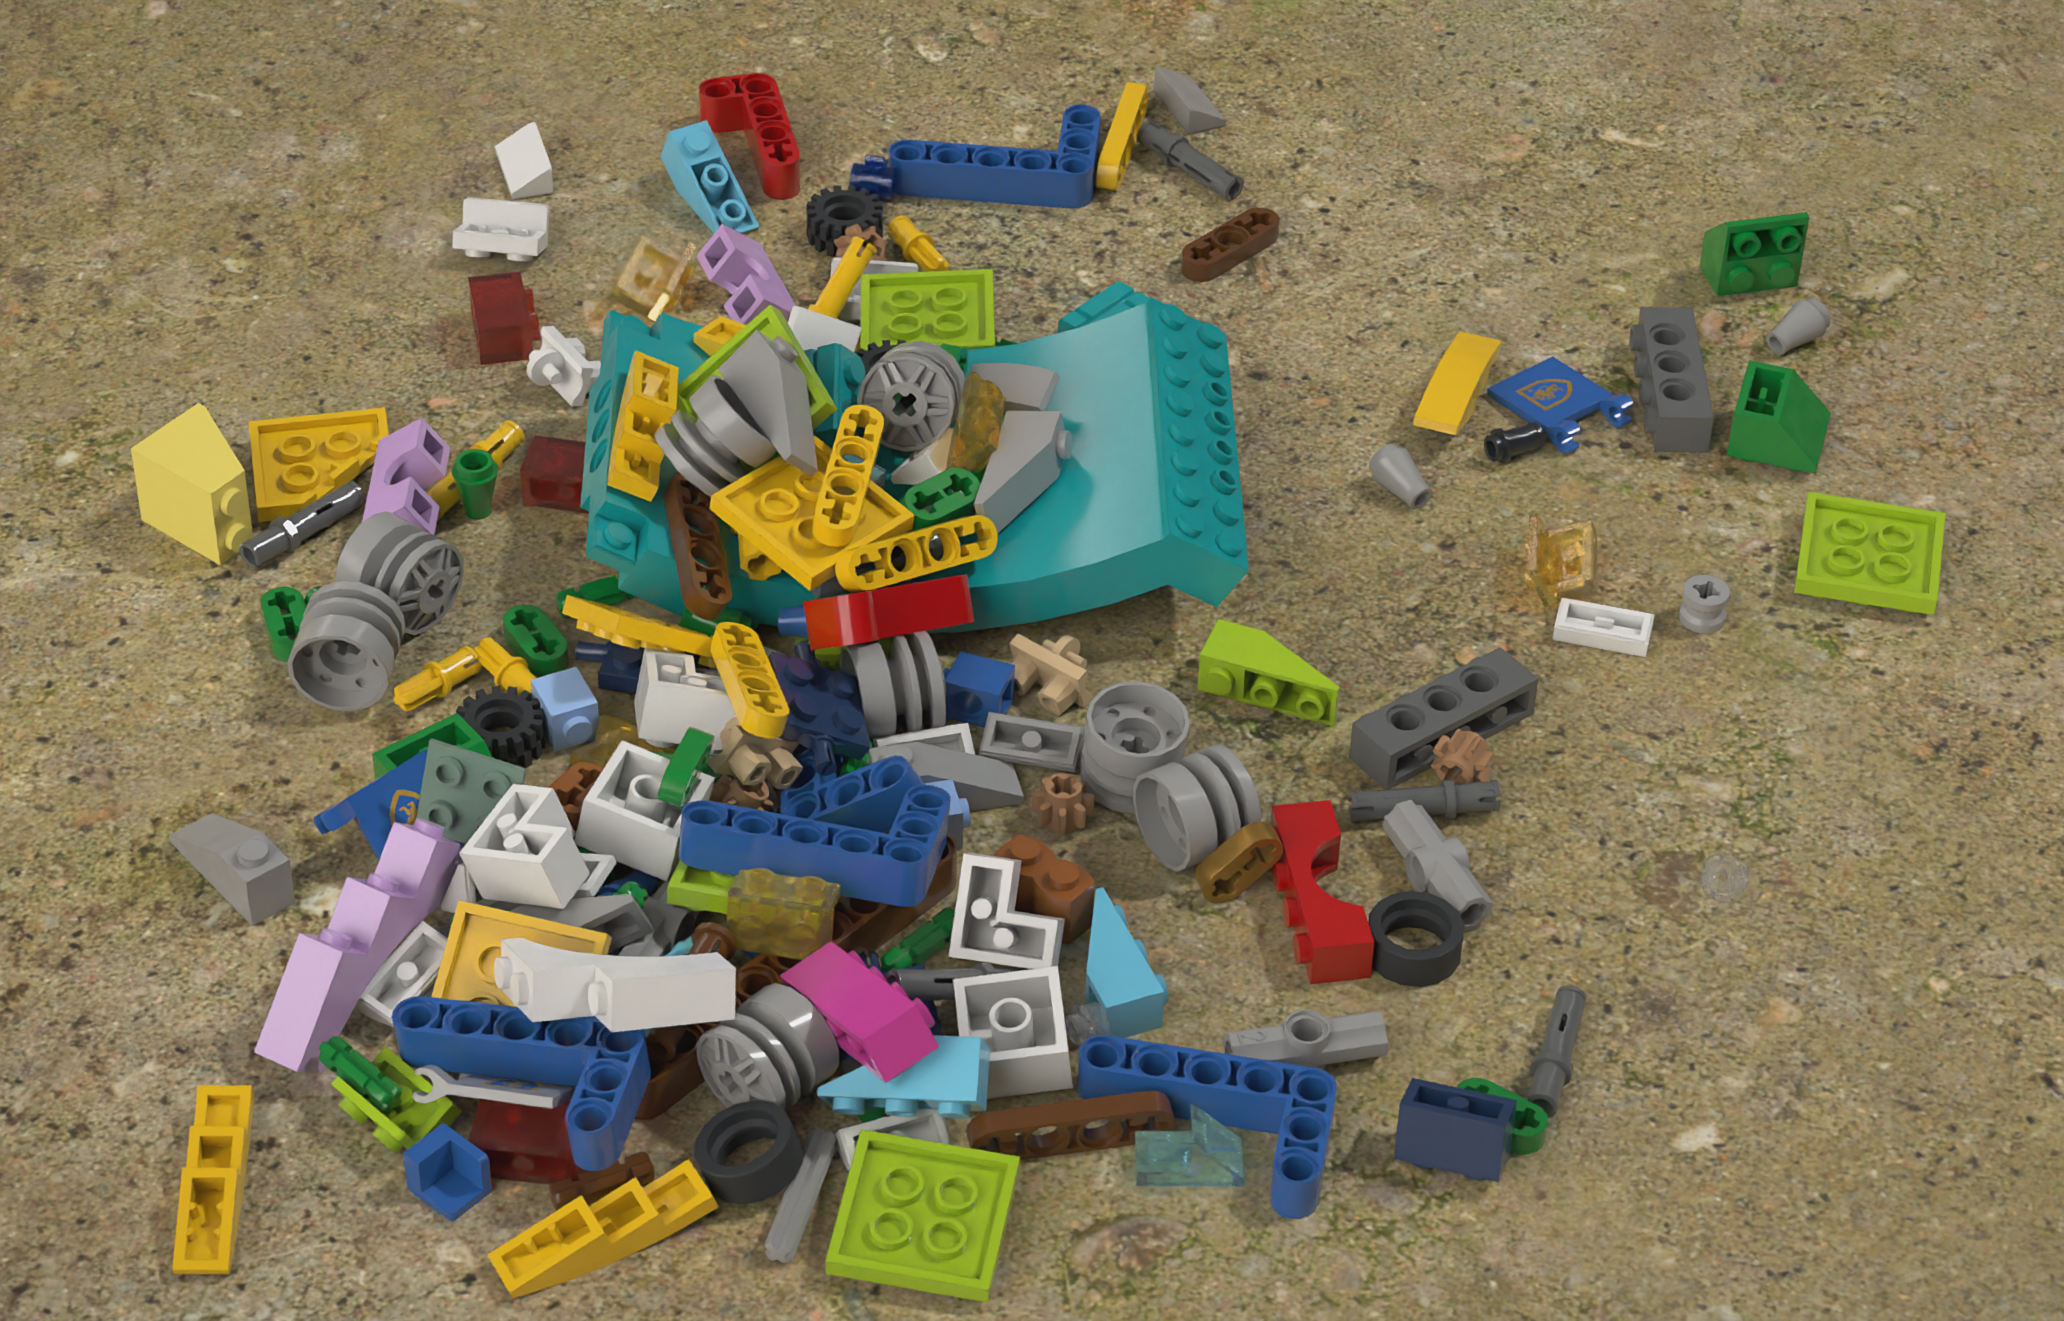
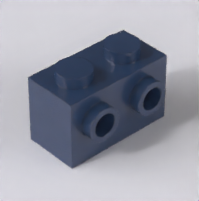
(1455, 1130)

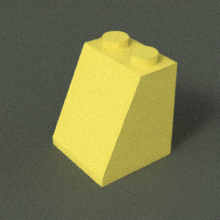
(193, 486)

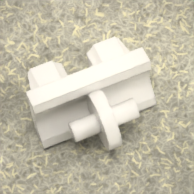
(563, 366)

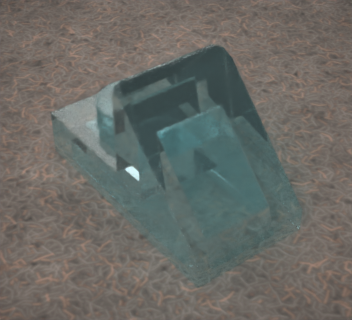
(1197, 1157)

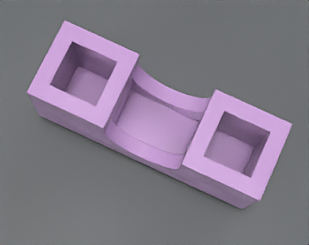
(746, 272)
(402, 470)

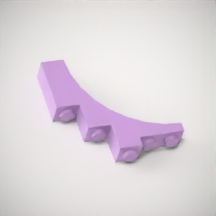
(368, 923)

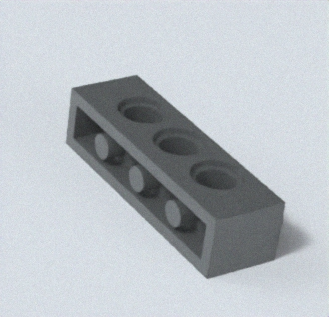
(1672, 380)
(1477, 698)

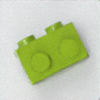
(411, 1119)

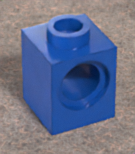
(978, 687)

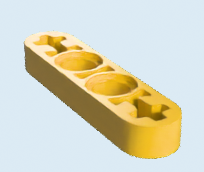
(1122, 136)
(848, 474)
(917, 553)
(749, 680)

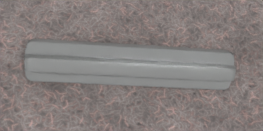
(800, 1197)

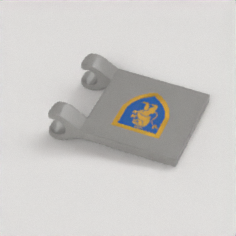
(493, 1088)

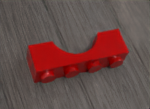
(1329, 933)

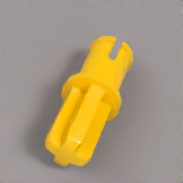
(916, 245)
(505, 668)
(436, 679)

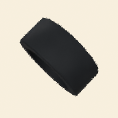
(1419, 911)
(760, 1177)

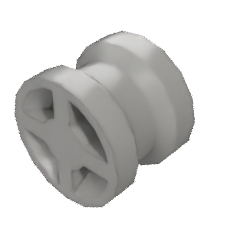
(1704, 604)

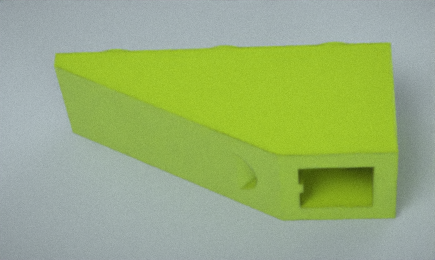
(1263, 672)

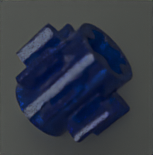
(875, 177)

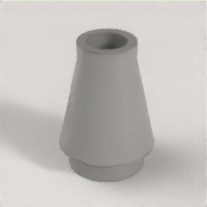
(1800, 325)
(1398, 473)

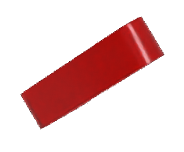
(756, 106)
(888, 612)

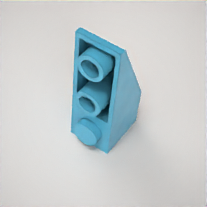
(706, 178)
(1120, 973)
(946, 1080)

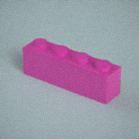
(865, 1013)

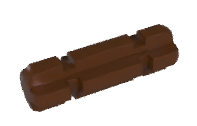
(597, 1184)

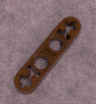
(708, 546)
(1142, 1110)

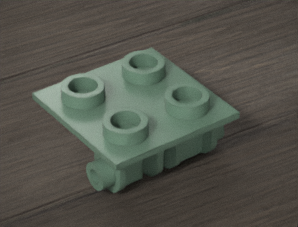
(463, 788)

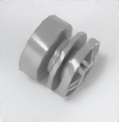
(928, 375)
(710, 447)
(405, 565)
(346, 646)
(902, 686)
(1128, 734)
(1194, 805)
(769, 1050)

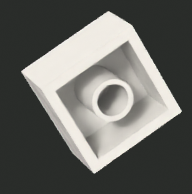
(627, 818)
(1022, 1024)

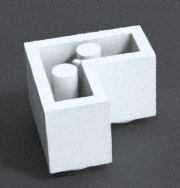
(676, 697)
(526, 851)
(986, 920)

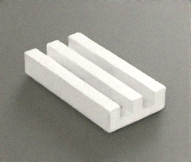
(1603, 627)

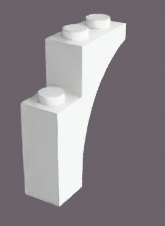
(618, 990)

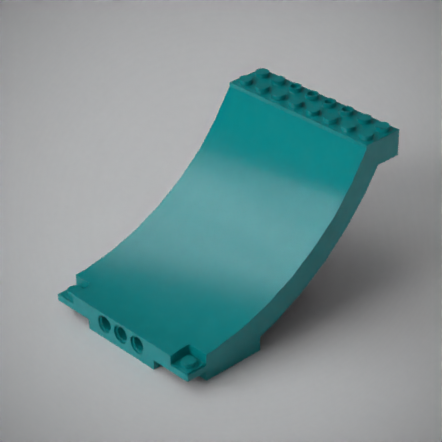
(1133, 509)

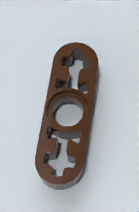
(1209, 258)

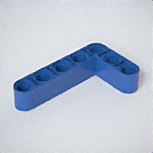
(1005, 173)
(859, 799)
(863, 862)
(504, 1043)
(1237, 1094)

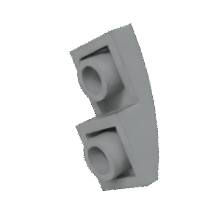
(1022, 385)

